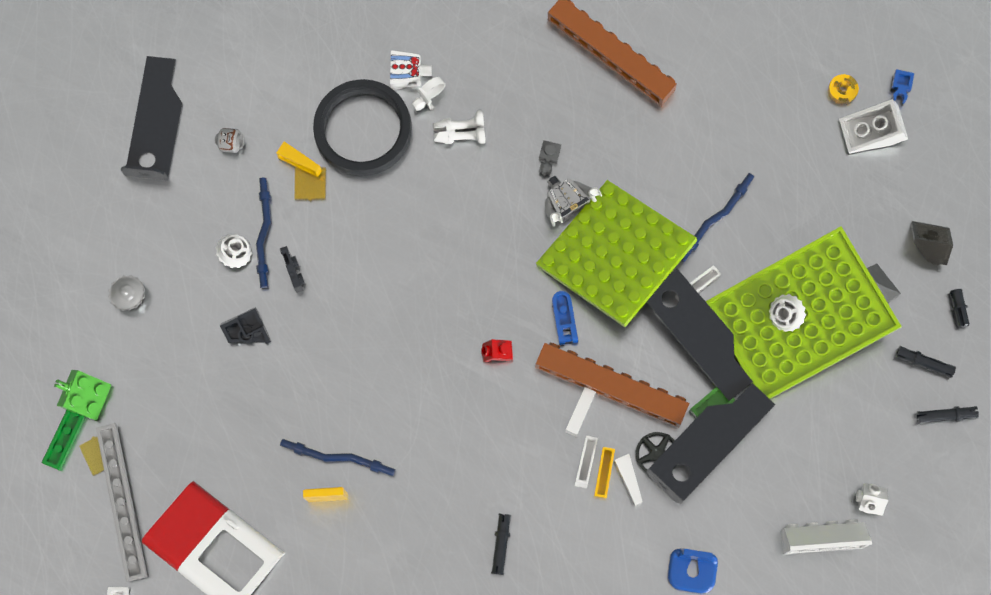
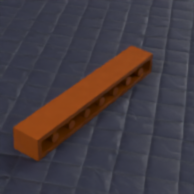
(612, 51)
(612, 384)

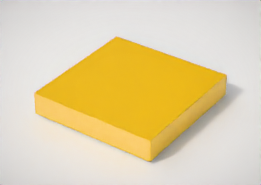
(325, 494)

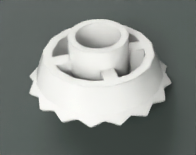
(233, 250)
(787, 313)

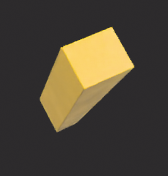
(294, 157)
(604, 472)

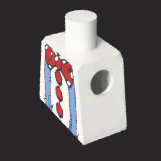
(407, 70)

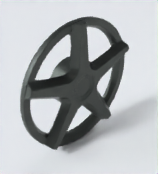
(655, 451)

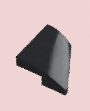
(246, 328)

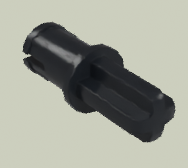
(959, 308)

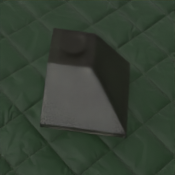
(933, 242)

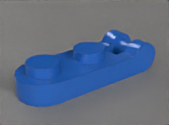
(564, 317)

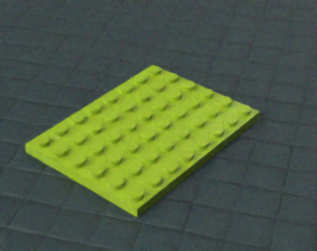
(840, 306)

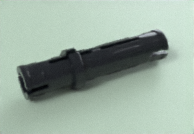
(919, 359)
(955, 413)
(501, 544)

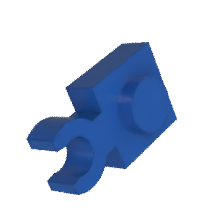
(902, 83)

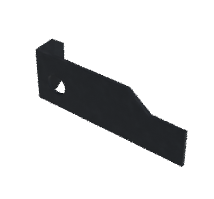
(155, 121)
(701, 334)
(708, 442)

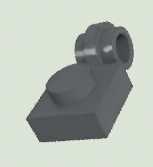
(550, 154)

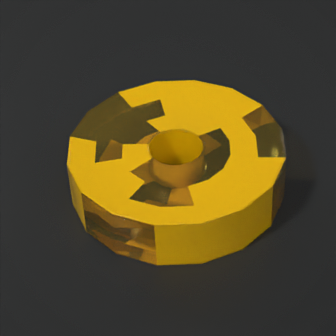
(848, 83)

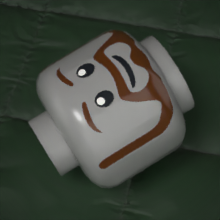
(229, 140)

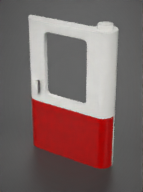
(189, 529)

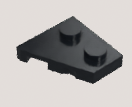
(291, 264)

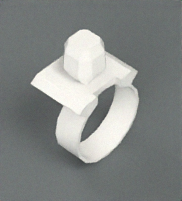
(427, 93)

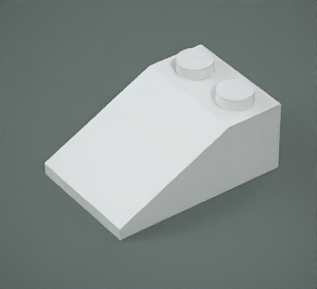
(874, 127)

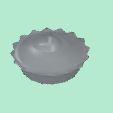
(126, 293)

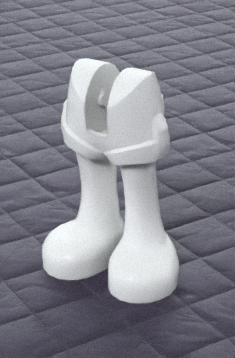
(446, 129)

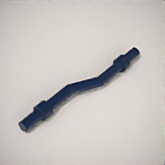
(740, 191)
(262, 267)
(375, 466)

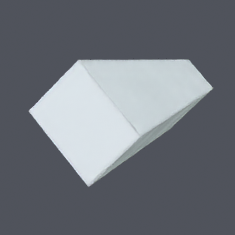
(704, 279)
(580, 412)
(586, 462)
(628, 476)

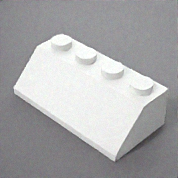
(825, 537)

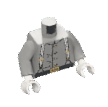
(567, 199)

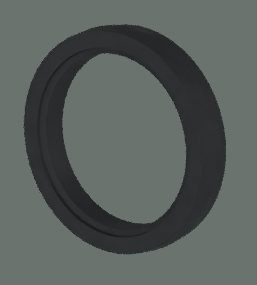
(352, 88)

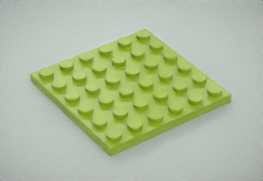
(616, 253)

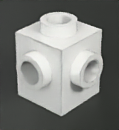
(872, 499)

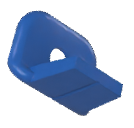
(678, 566)

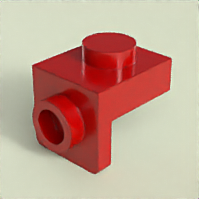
(497, 350)

